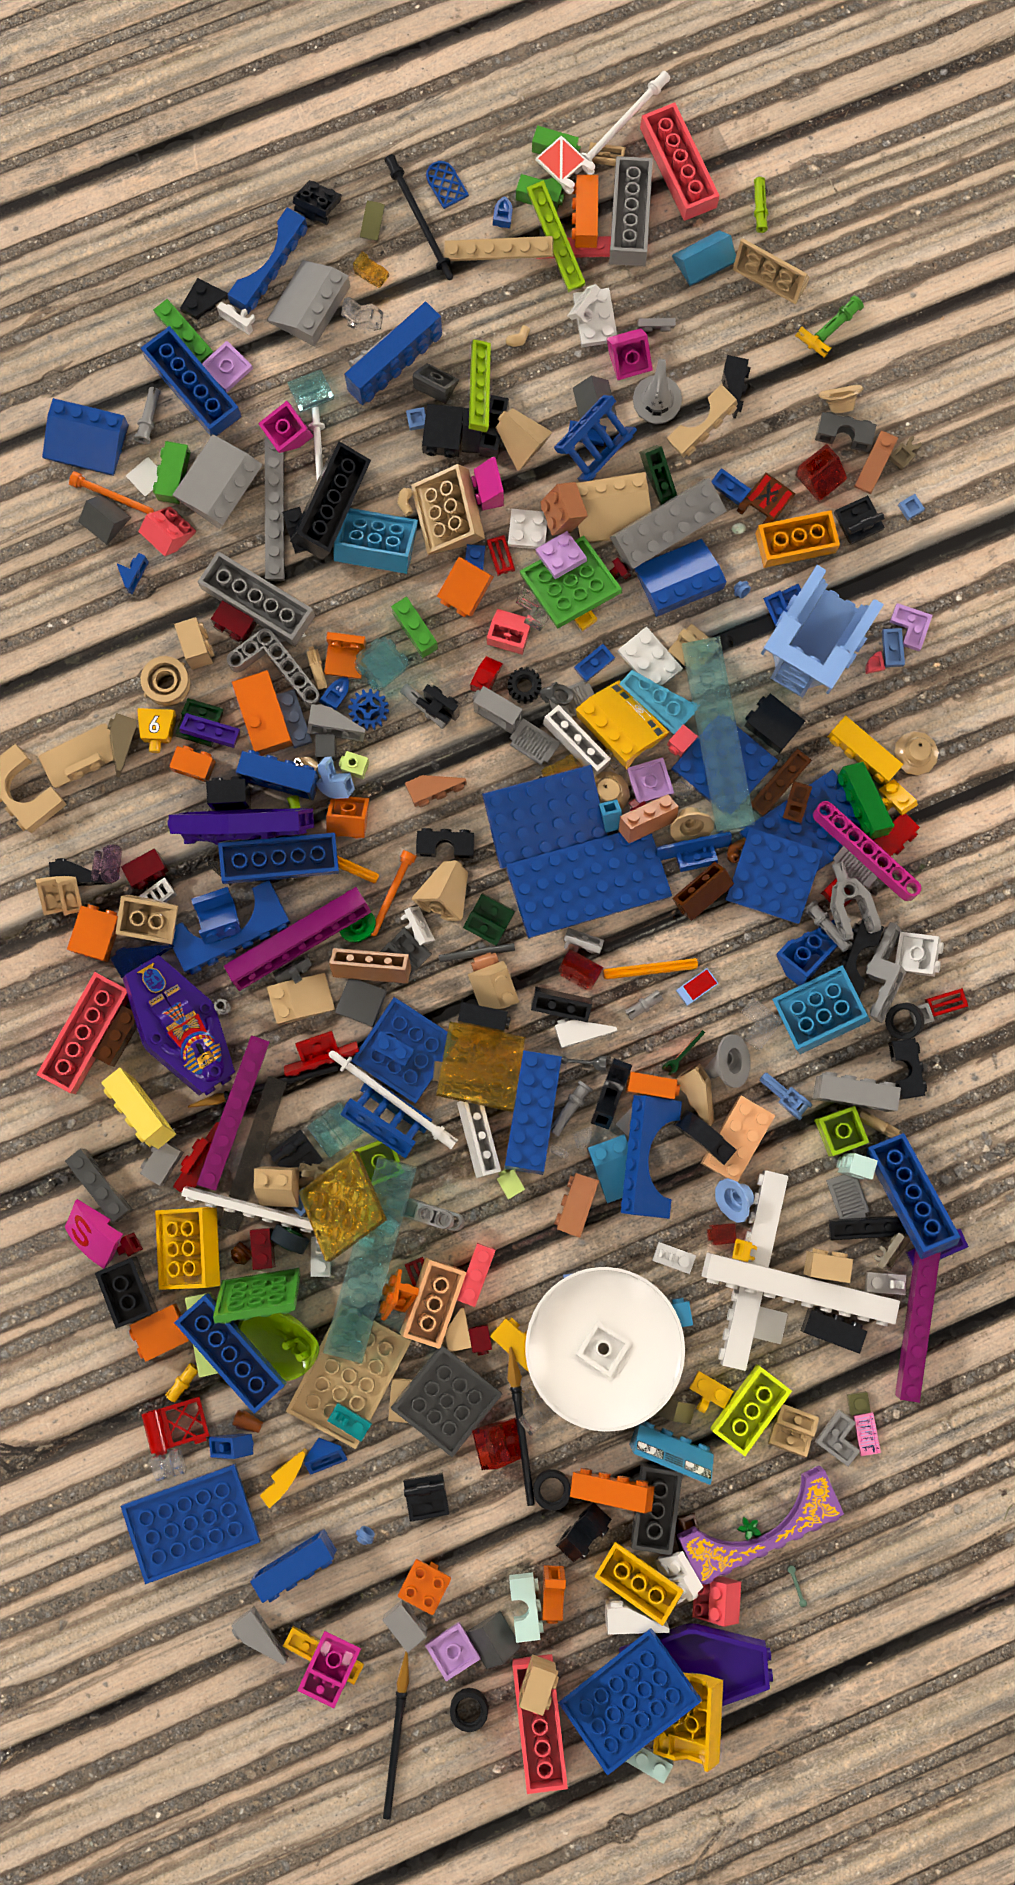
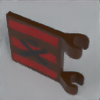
(767, 497)

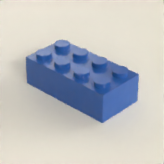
(278, 775)
(293, 1566)

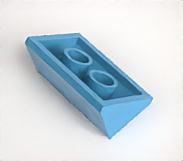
(705, 257)

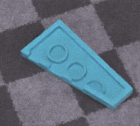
(663, 704)

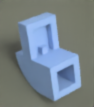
(333, 784)

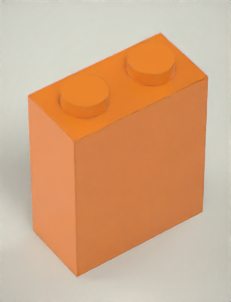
(464, 587)
(94, 933)
(652, 1086)
(158, 1333)

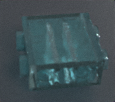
(381, 663)

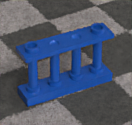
(579, 433)
(379, 1128)

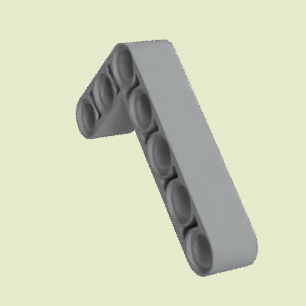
(280, 662)

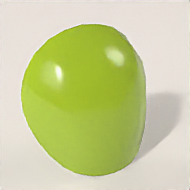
(283, 1343)

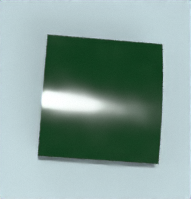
(201, 710)
(489, 919)

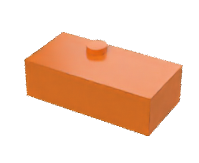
(262, 713)

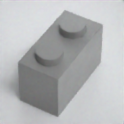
(161, 1163)
(405, 1625)

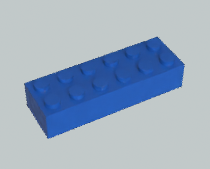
(394, 353)
(191, 382)
(278, 858)
(533, 1112)
(913, 1196)
(231, 1354)

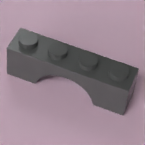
(103, 1193)

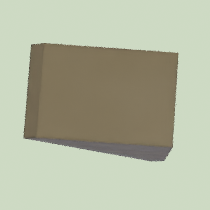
(677, 1411)

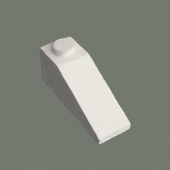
(577, 1031)

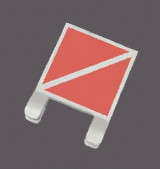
(562, 161)

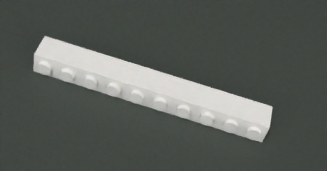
(800, 1288)
(746, 1305)

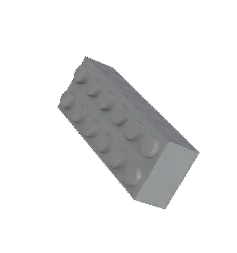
(631, 211)
(668, 524)
(256, 598)

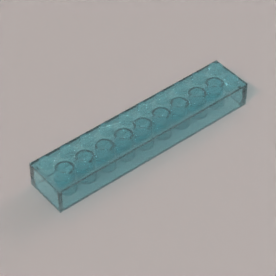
(717, 734)
(370, 1264)

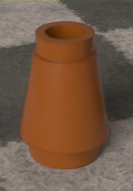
(247, 1422)

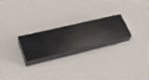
(865, 1227)

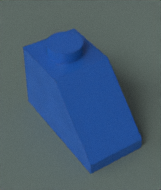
(231, 1446)

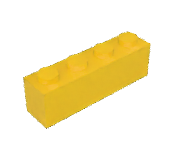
(865, 749)
(509, 1335)

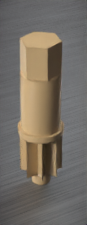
(317, 670)
(878, 1124)

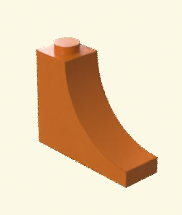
(553, 1593)

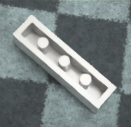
(576, 740)
(479, 1139)

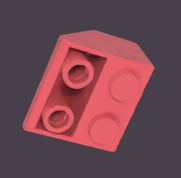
(166, 530)
(508, 632)
(719, 1602)

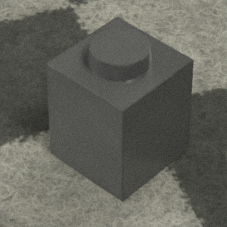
(325, 746)

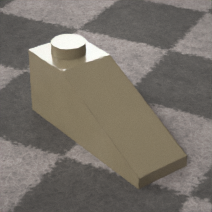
(121, 737)

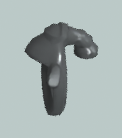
(548, 693)

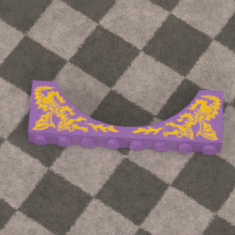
(812, 1509)

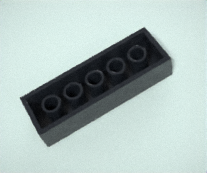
(330, 500)

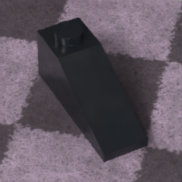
(62, 867)

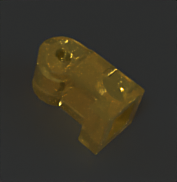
(369, 270)
(565, 764)

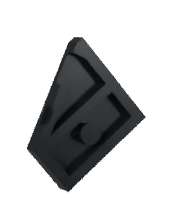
(202, 298)

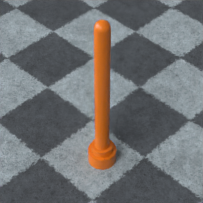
(77, 480)
(407, 859)

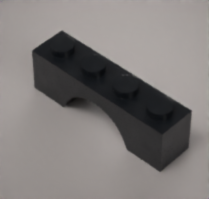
(861, 940)

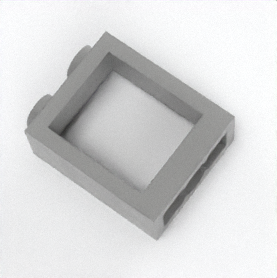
(497, 709)

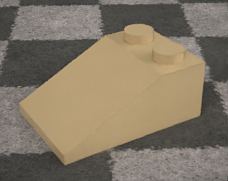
(146, 919)
(300, 1000)

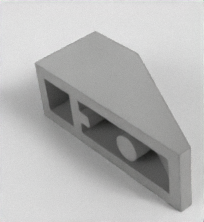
(329, 721)
(257, 1635)

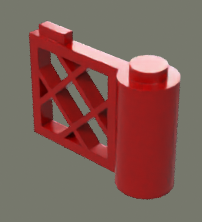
(158, 1428)

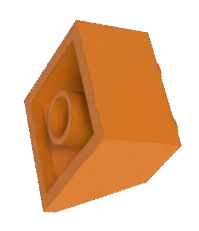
(347, 817)

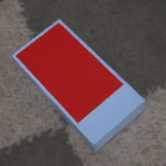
(696, 987)

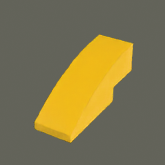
(283, 1479)

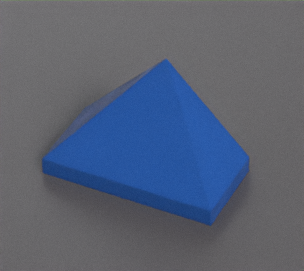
(324, 1455)

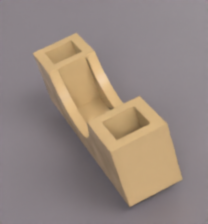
(685, 439)

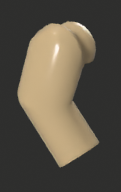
(518, 339)
(403, 498)
(306, 761)

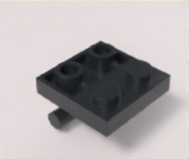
(316, 201)
(859, 520)
(439, 705)
(294, 1151)
(426, 1497)

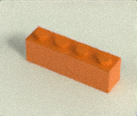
(586, 213)
(612, 1491)

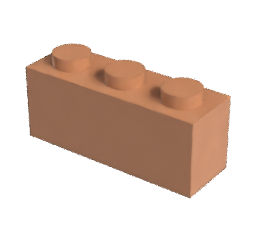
(648, 818)

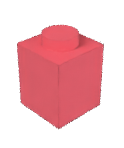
(681, 741)

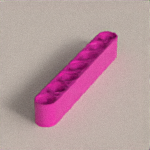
(869, 860)

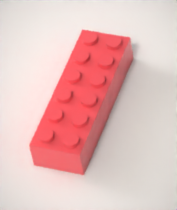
(679, 161)
(82, 1033)
(540, 1739)

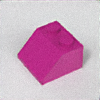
(630, 353)
(285, 428)
(488, 485)

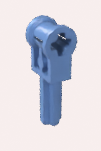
(789, 1099)

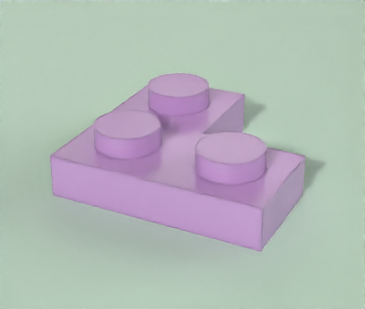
(915, 622)

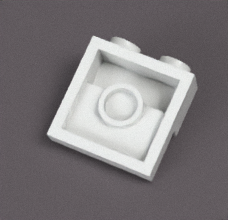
(919, 953)
(678, 1570)

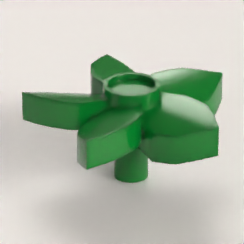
(749, 1528)

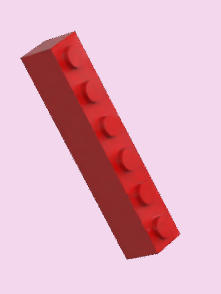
(903, 830)

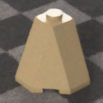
(521, 436)
(444, 891)

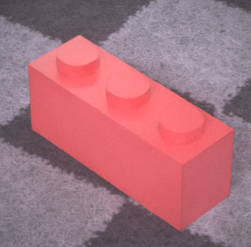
(476, 1274)

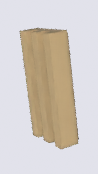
(606, 157)

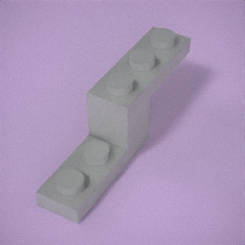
(885, 972)

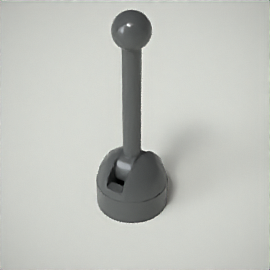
(599, 1062)

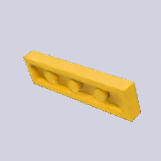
(305, 1646)

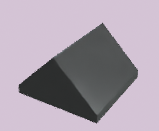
(434, 382)
(589, 392)
(103, 518)
(493, 1640)

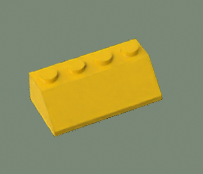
(639, 1583)

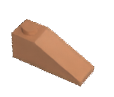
(876, 462)

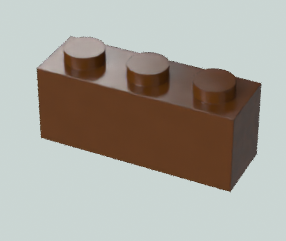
(703, 891)
(116, 1037)

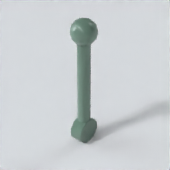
(791, 1569)

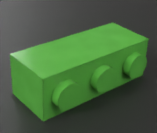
(171, 471)
(414, 627)

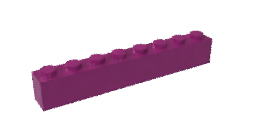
(297, 939)
(233, 1113)
(917, 1327)

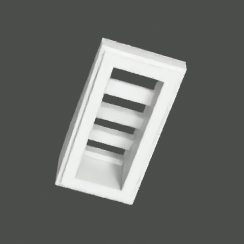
(157, 887)

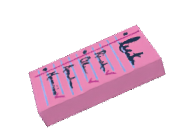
(866, 1434)

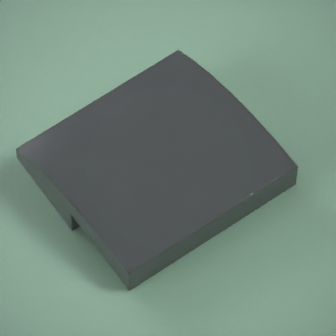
(406, 944)
(361, 1002)

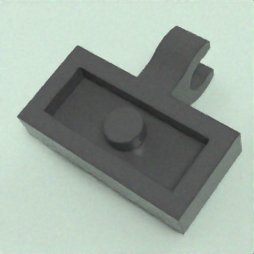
(293, 969)

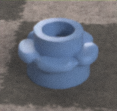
(741, 589)
(365, 1535)

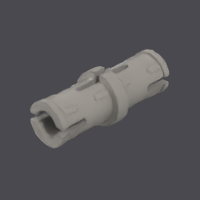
(644, 1005)
(218, 1007)

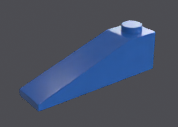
(806, 955)

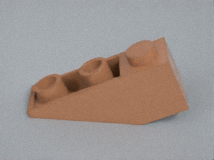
(430, 787)

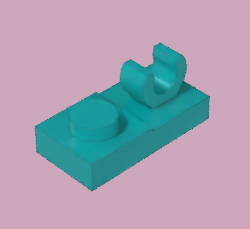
(349, 1422)

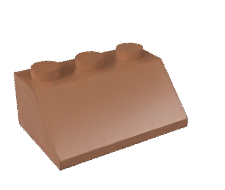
(576, 1204)

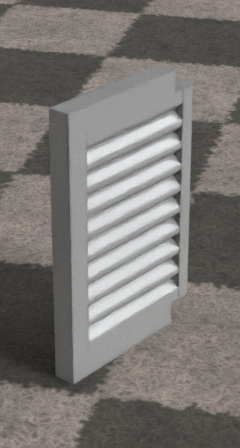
(581, 693)
(533, 742)
(854, 867)
(847, 1197)

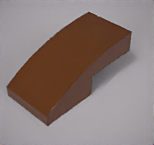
(797, 802)

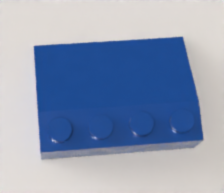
(84, 436)
(680, 577)

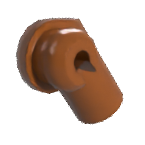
(734, 850)

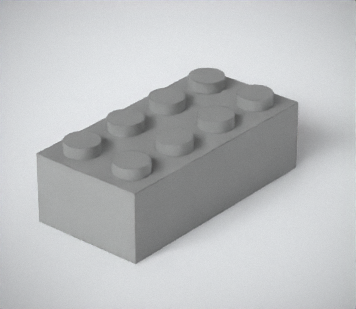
(856, 1093)

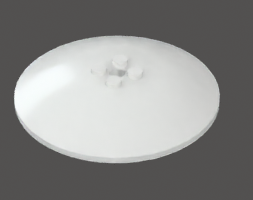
(642, 1357)

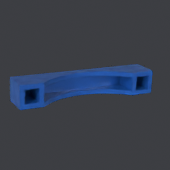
(249, 289)

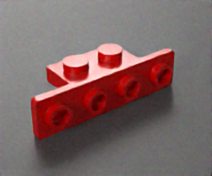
(316, 1052)
(193, 1164)

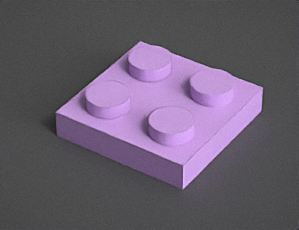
(227, 366)
(561, 555)
(650, 780)
(452, 1651)

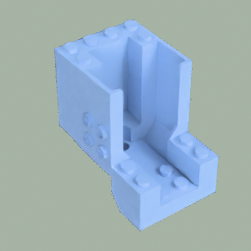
(818, 636)

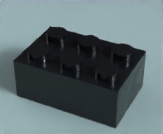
(126, 1292)

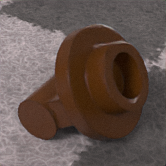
(241, 1254)

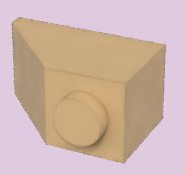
(457, 1333)

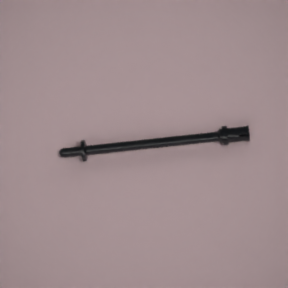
(397, 174)

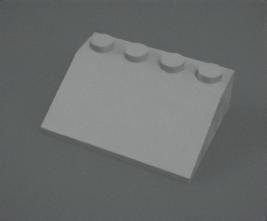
(310, 301)
(217, 480)

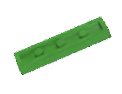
(171, 317)

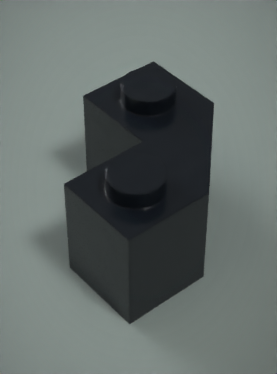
(577, 1539)

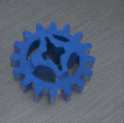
(361, 708)

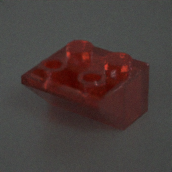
(822, 473)
(580, 969)
(497, 1444)

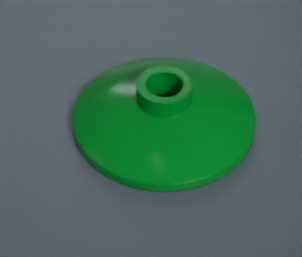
(354, 934)

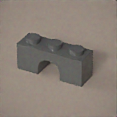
(861, 432)

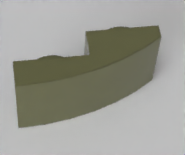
(372, 220)

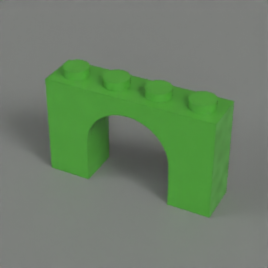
(542, 140)

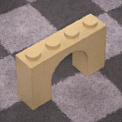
(29, 814)

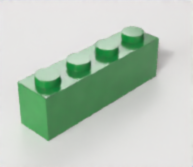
(865, 800)

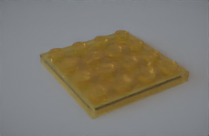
(480, 1066)
(342, 1206)

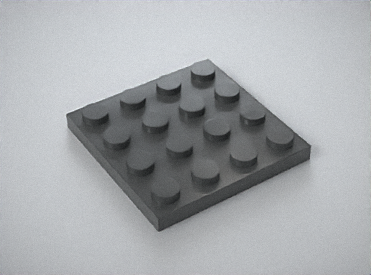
(446, 1400)

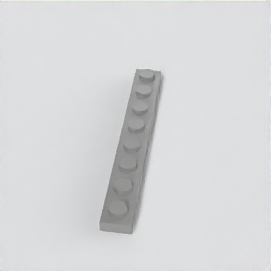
(273, 514)

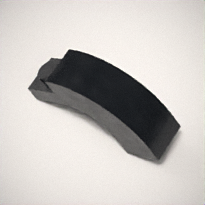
(611, 1093)
(706, 1136)

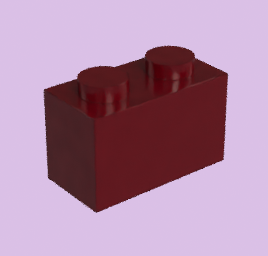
(233, 622)
(145, 869)
(262, 1248)

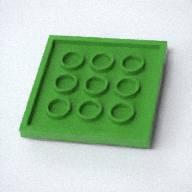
(574, 591)
(257, 1295)

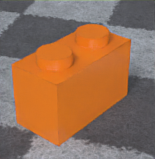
(192, 764)

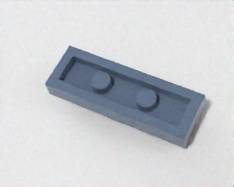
(294, 718)

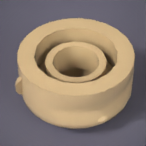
(161, 667)

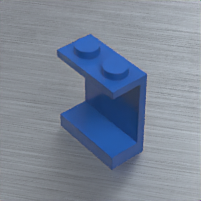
(216, 915)

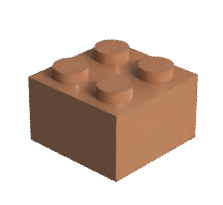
(563, 508)

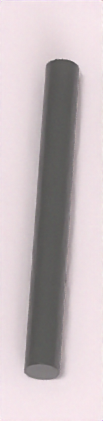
(476, 952)

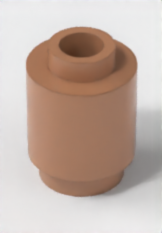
(484, 961)

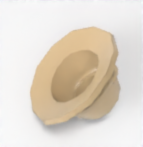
(841, 399)
(916, 758)
(616, 788)
(691, 825)

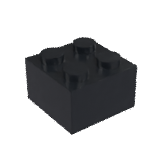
(228, 794)

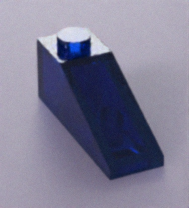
(131, 958)

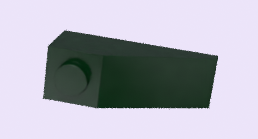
(658, 473)

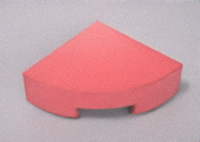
(875, 663)

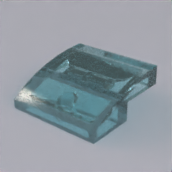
(310, 390)
(334, 1130)

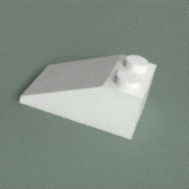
(627, 1619)

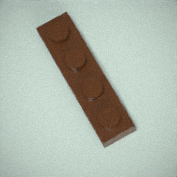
(780, 782)

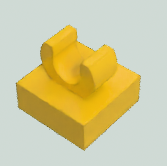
(742, 1250)

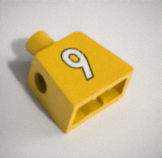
(156, 727)

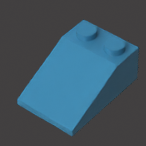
(610, 1166)

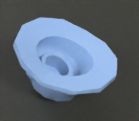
(734, 1199)

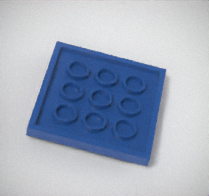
(755, 759)
(774, 875)
(416, 1032)

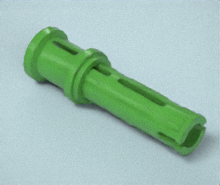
(844, 314)

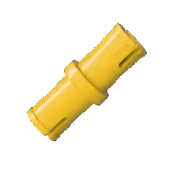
(813, 342)
(182, 1382)

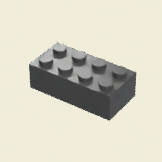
(656, 1529)

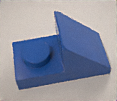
(133, 575)

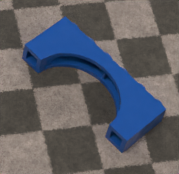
(266, 919)
(639, 1193)

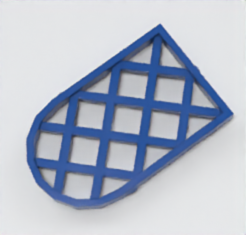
(432, 185)

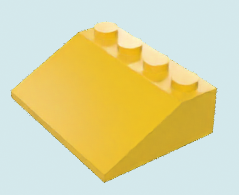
(187, 1246)

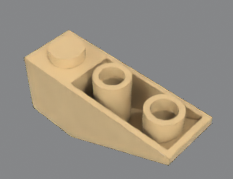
(697, 1088)

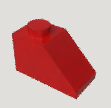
(486, 674)

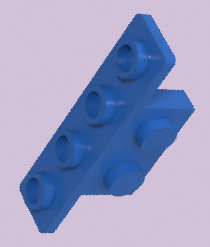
(695, 852)

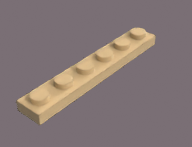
(499, 248)

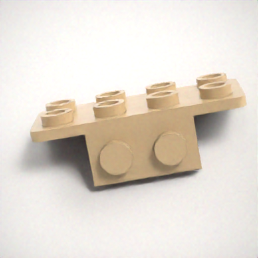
(78, 756)

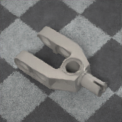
(864, 901)
(431, 1215)

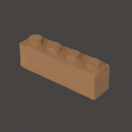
(370, 965)

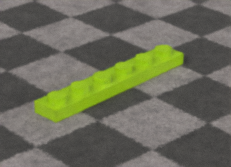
(552, 227)
(479, 386)

